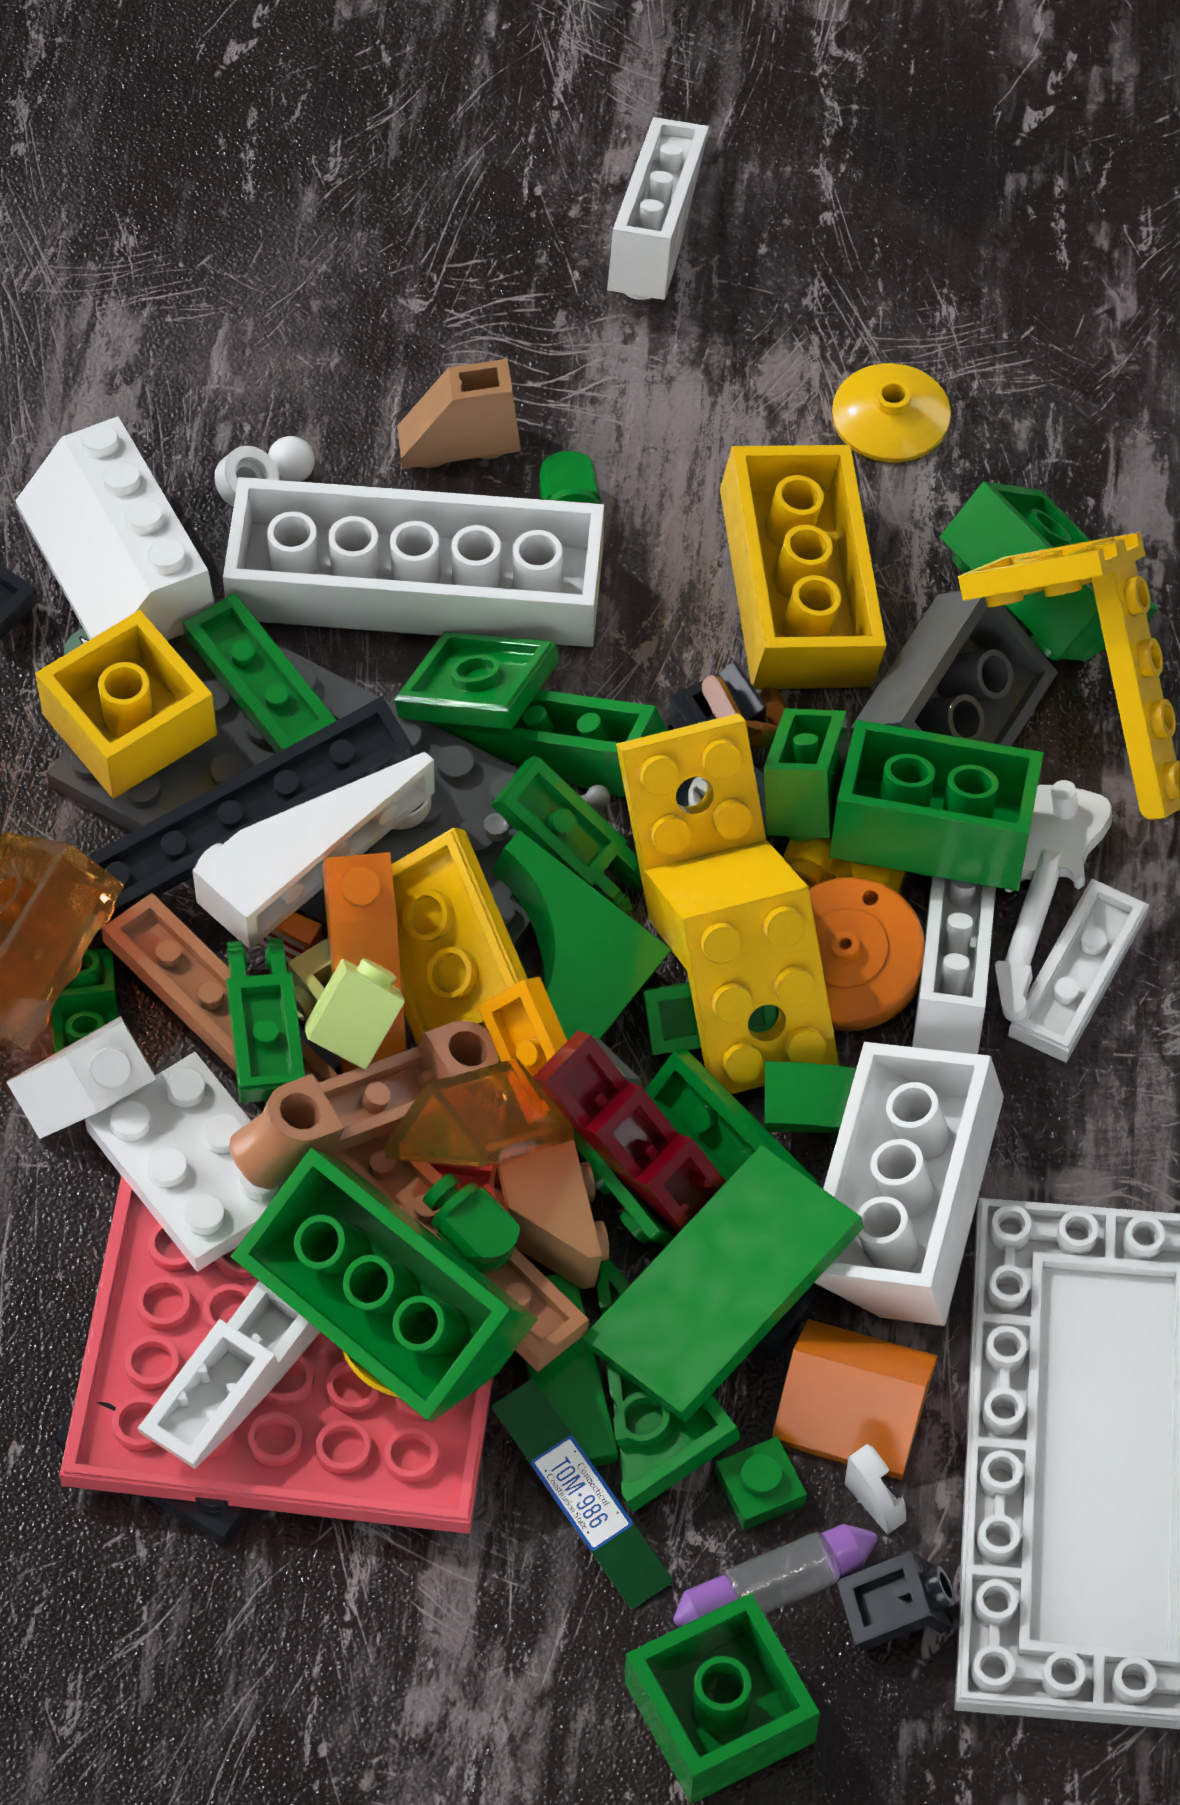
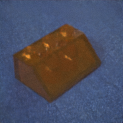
(48, 917)

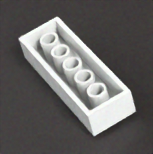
(415, 560)

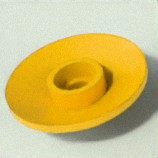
(888, 429)

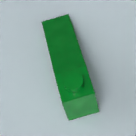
(570, 735)

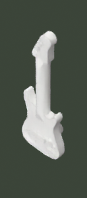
(1061, 835)

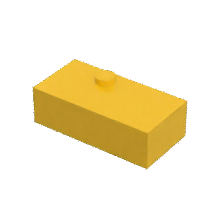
(802, 567)

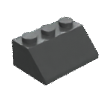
(963, 674)

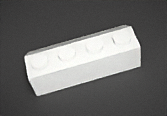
(113, 534)
(913, 1172)

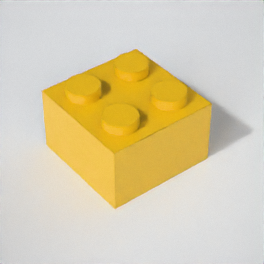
(126, 704)

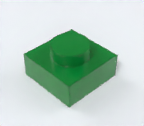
(760, 1483)

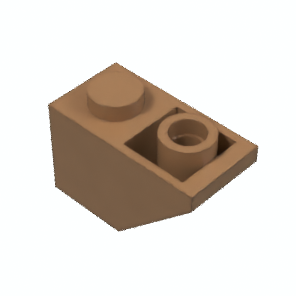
(462, 418)
(550, 1201)

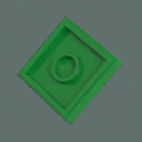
(477, 680)

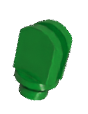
(569, 478)
(472, 1223)

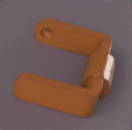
(723, 704)

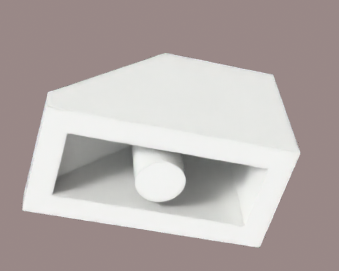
(82, 1079)

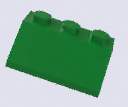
(1020, 520)

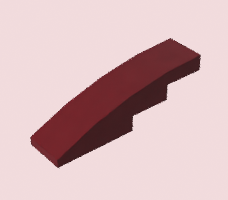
(629, 1132)

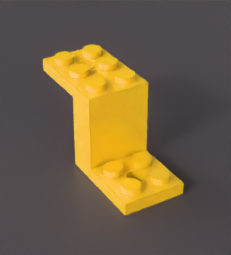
(727, 901)

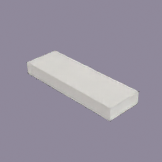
(1079, 970)

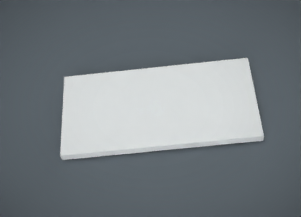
(1072, 1467)

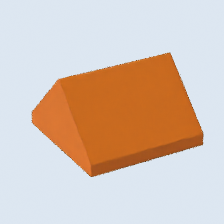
(852, 1393)

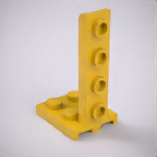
(1131, 652)

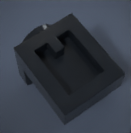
(896, 1599)

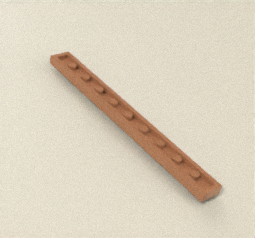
(195, 989)

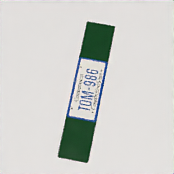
(582, 1494)

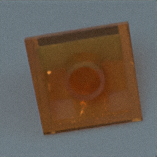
(479, 1119)

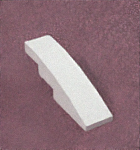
(228, 1376)

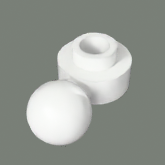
(287, 460)

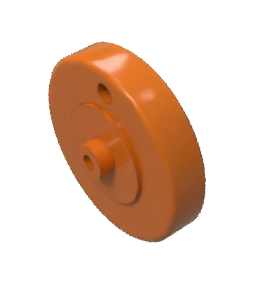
(867, 950)

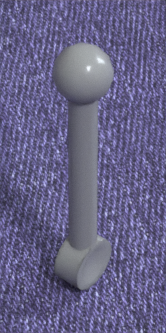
(497, 828)

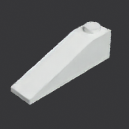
(656, 209)
(278, 862)
(954, 966)

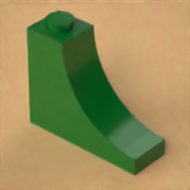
(588, 947)

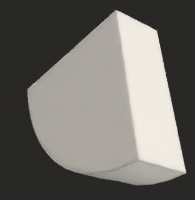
(865, 1482)

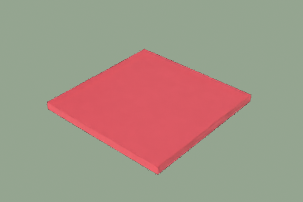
(312, 1443)

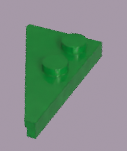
(651, 1440)

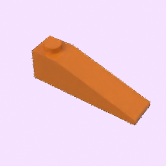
(364, 925)

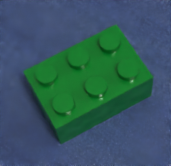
(936, 805)

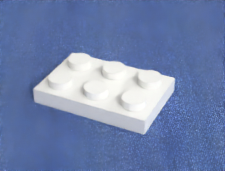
(177, 1159)

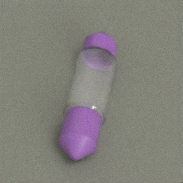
(783, 1573)

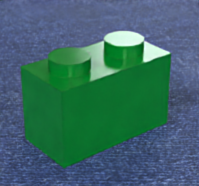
(805, 773)

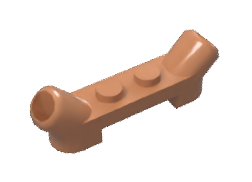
(353, 1104)

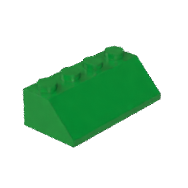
(382, 1286)

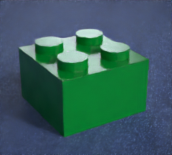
(721, 1698)

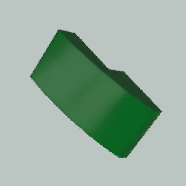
(87, 1000)
(806, 1097)

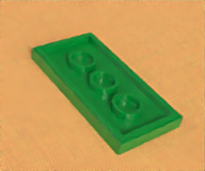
(723, 1283)

